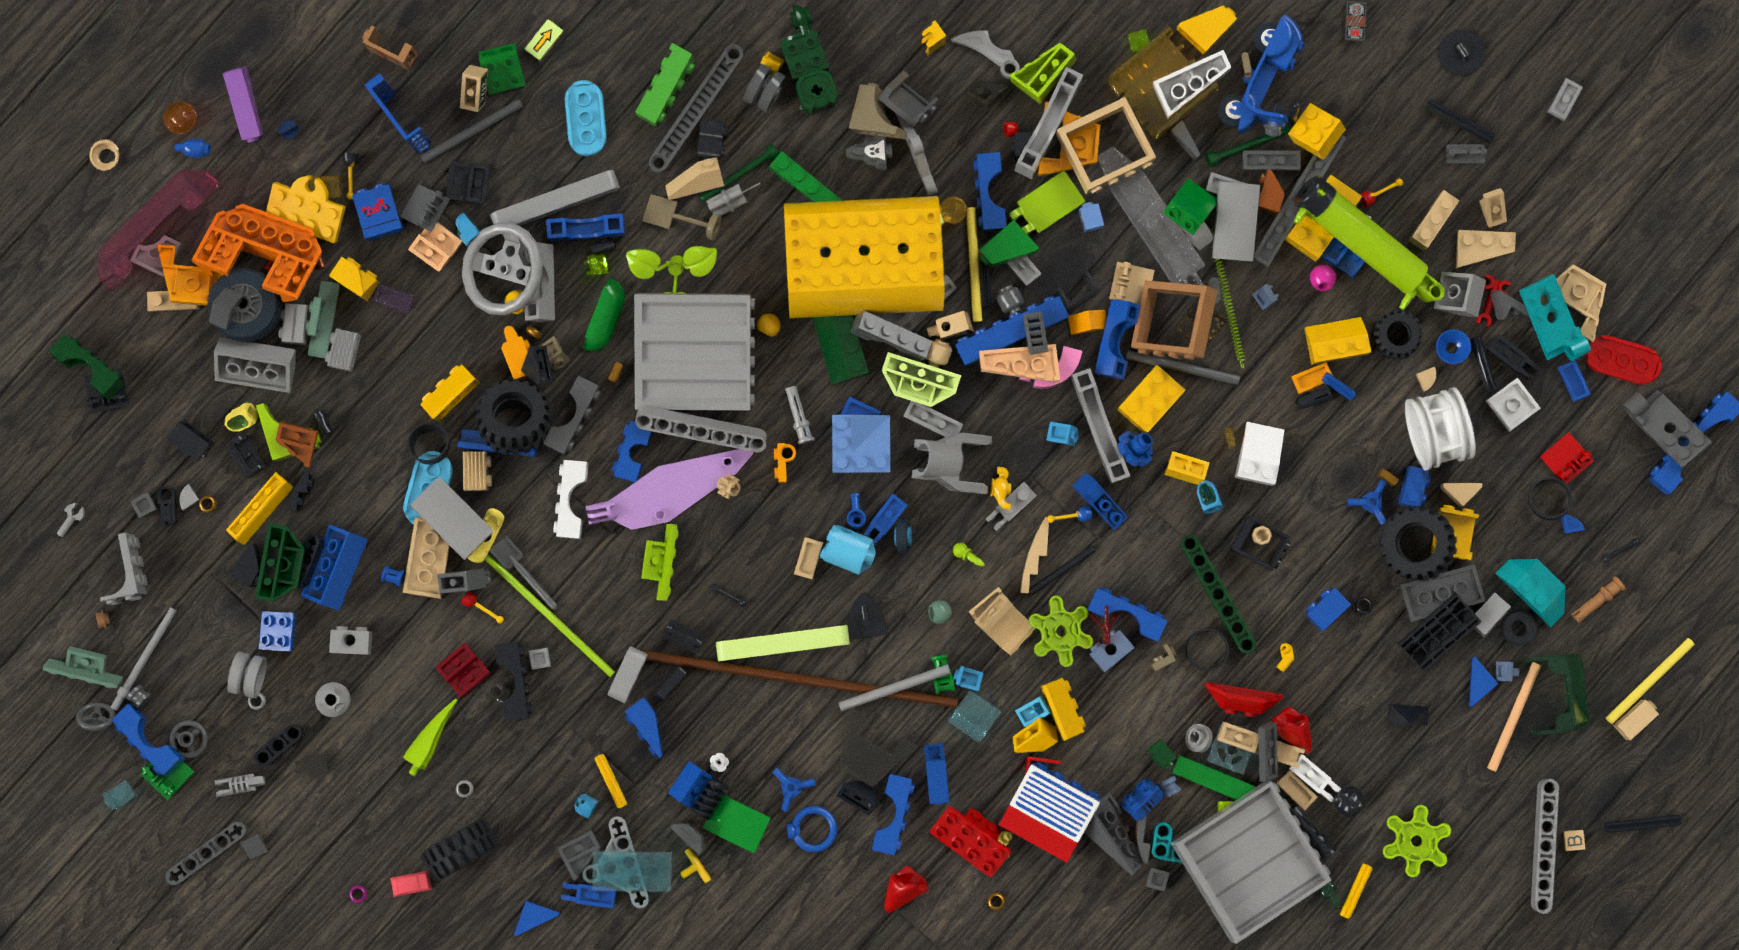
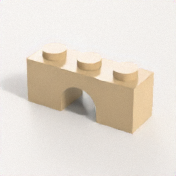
(1434, 220)

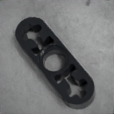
(308, 545)

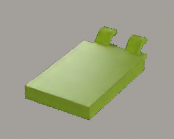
(1048, 203)

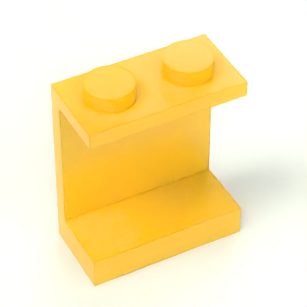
(1463, 524)

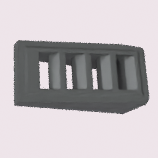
(1184, 139)
(1036, 316)

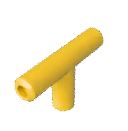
(696, 866)

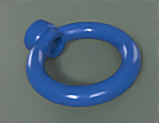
(793, 829)

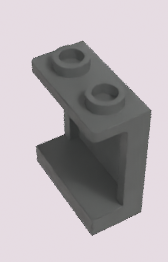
(906, 101)

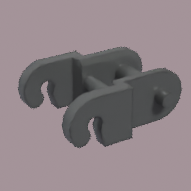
(1214, 283)

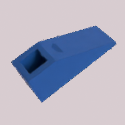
(1100, 501)
(645, 720)

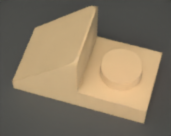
(1494, 207)

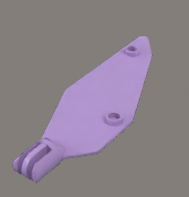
(667, 490)

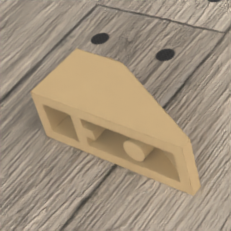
(698, 178)

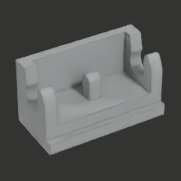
(1491, 614)

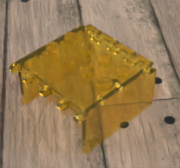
(1137, 77)

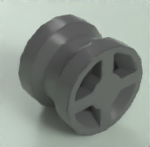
(138, 696)

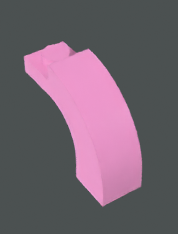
(1067, 364)

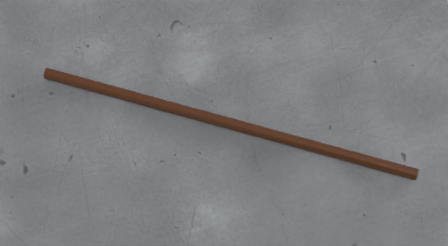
(795, 678)

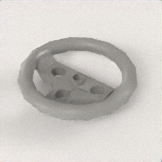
(505, 267)

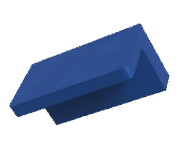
(689, 785)

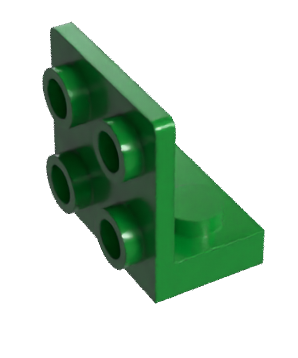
(502, 67)

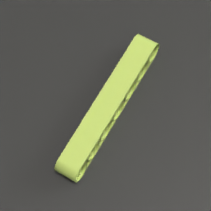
(782, 643)

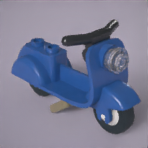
(1278, 48)

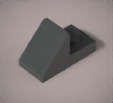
(1506, 304)

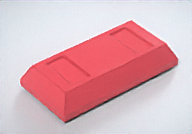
(411, 883)

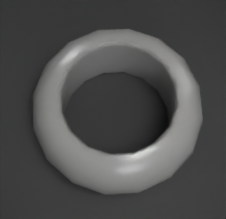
(262, 704)
(458, 786)

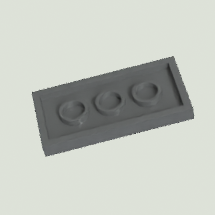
(1425, 596)

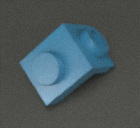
(968, 678)

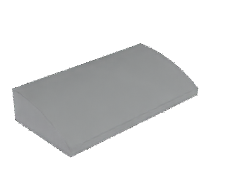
(1235, 221)
(451, 518)

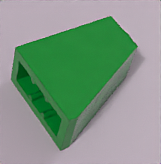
(1008, 246)

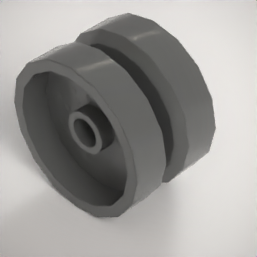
(764, 87)

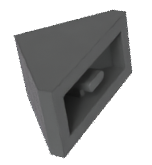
(224, 308)

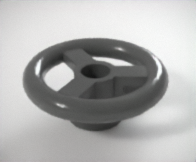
(95, 720)
(181, 738)

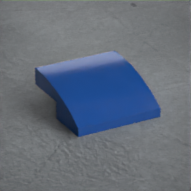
(1343, 258)

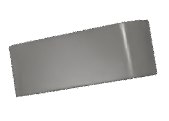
(627, 674)

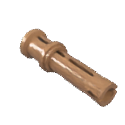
(1605, 594)

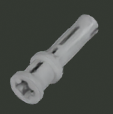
(801, 424)

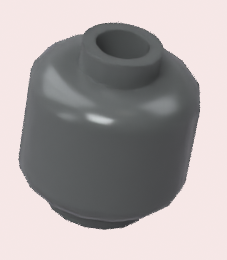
(1010, 299)

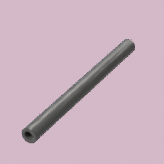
(471, 131)
(1183, 367)

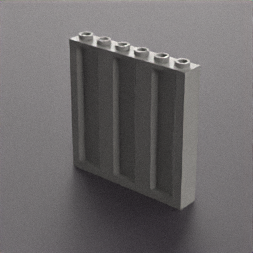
(694, 351)
(1251, 861)

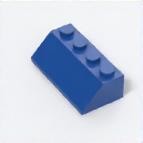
(335, 567)

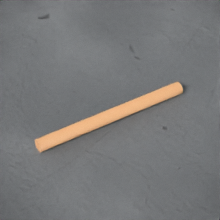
(1514, 716)

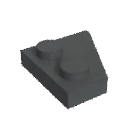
(578, 852)

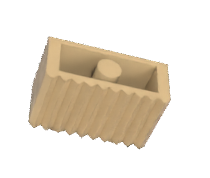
(476, 471)

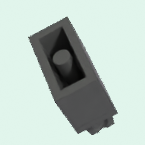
(463, 580)

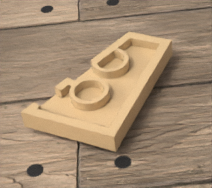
(1482, 245)

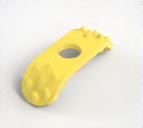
(494, 520)

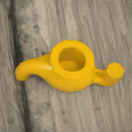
(1001, 488)

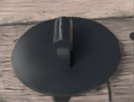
(1461, 52)

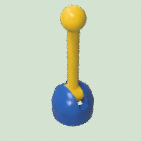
(1083, 514)

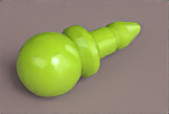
(961, 551)

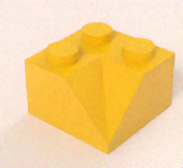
(353, 278)

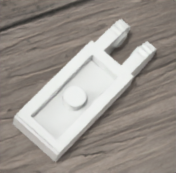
(1314, 777)

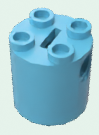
(848, 550)

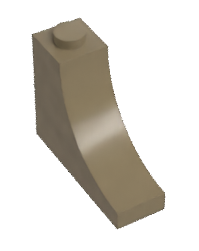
(870, 114)

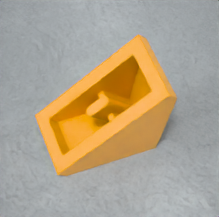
(1087, 321)

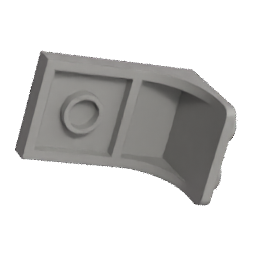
(135, 580)

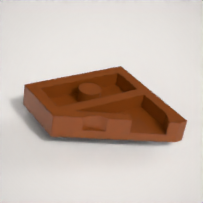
(298, 441)

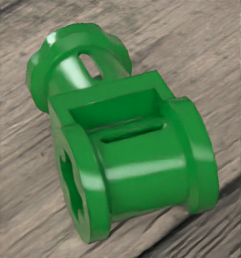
(944, 679)

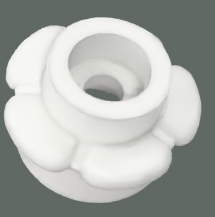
(719, 767)

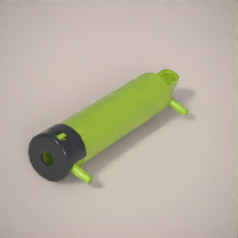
(1367, 240)

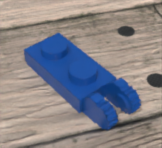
(886, 517)
(587, 896)

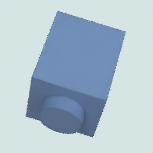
(1091, 217)

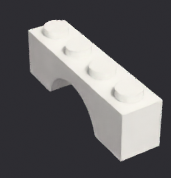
(573, 474)

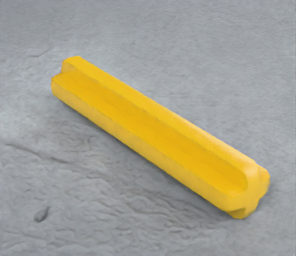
(610, 781)
(1356, 891)

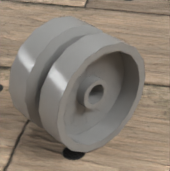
(247, 674)

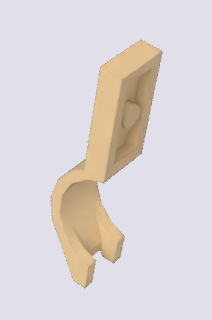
(1250, 741)

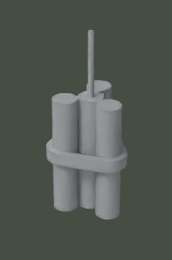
(728, 200)

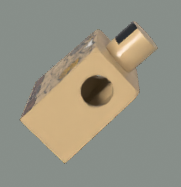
(959, 325)

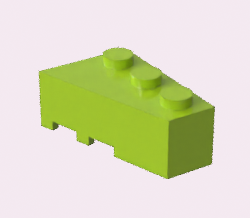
(1044, 73)

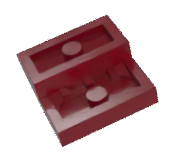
(463, 670)

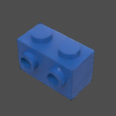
(1413, 487)

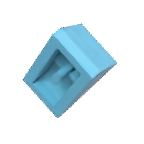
(1033, 710)

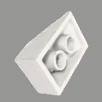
(1260, 454)

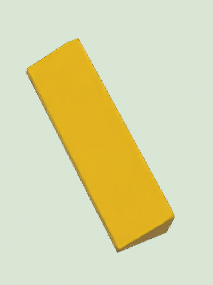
(259, 508)

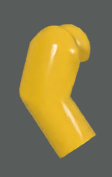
(1287, 657)

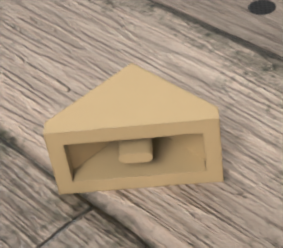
(1460, 492)

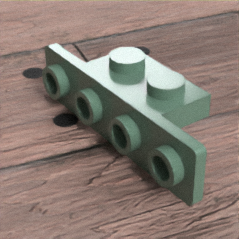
(322, 319)
(84, 666)

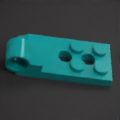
(1559, 334)

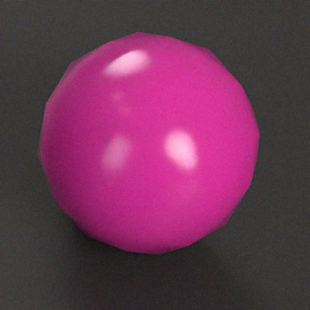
(1323, 277)

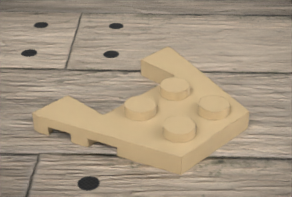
(1584, 295)

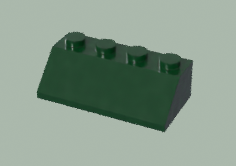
(840, 348)

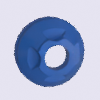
(1462, 344)

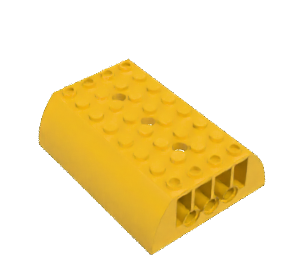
(858, 283)

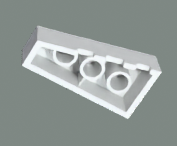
(1186, 84)

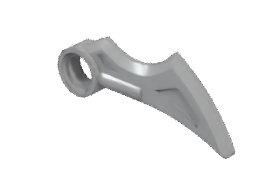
(981, 42)

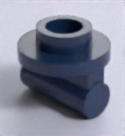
(288, 129)

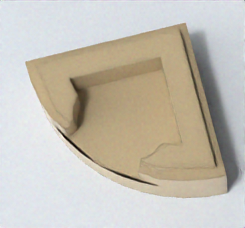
(1427, 378)

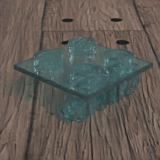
(974, 716)

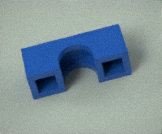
(625, 467)

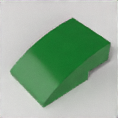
(738, 823)

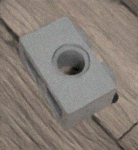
(362, 643)

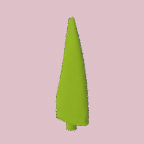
(425, 744)

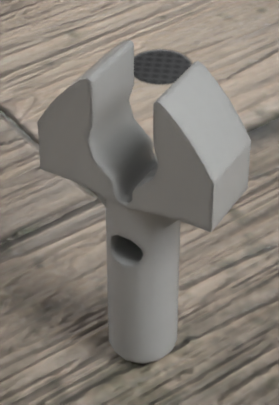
(71, 518)

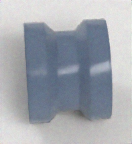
(1169, 786)

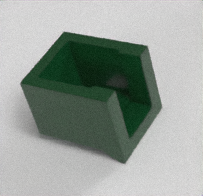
(1161, 754)

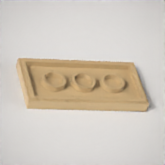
(426, 559)

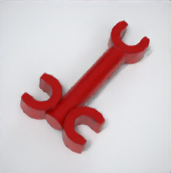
(1494, 285)

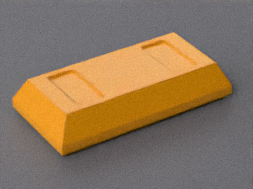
(1310, 378)

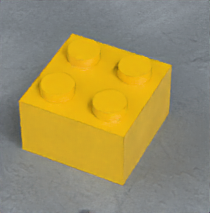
(1317, 131)

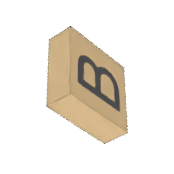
(1573, 840)

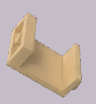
(1005, 624)

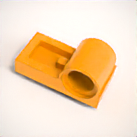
(780, 471)

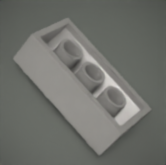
(254, 364)

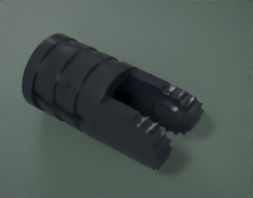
(1314, 397)

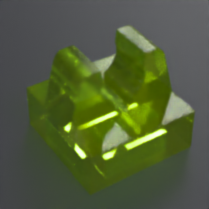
(597, 265)

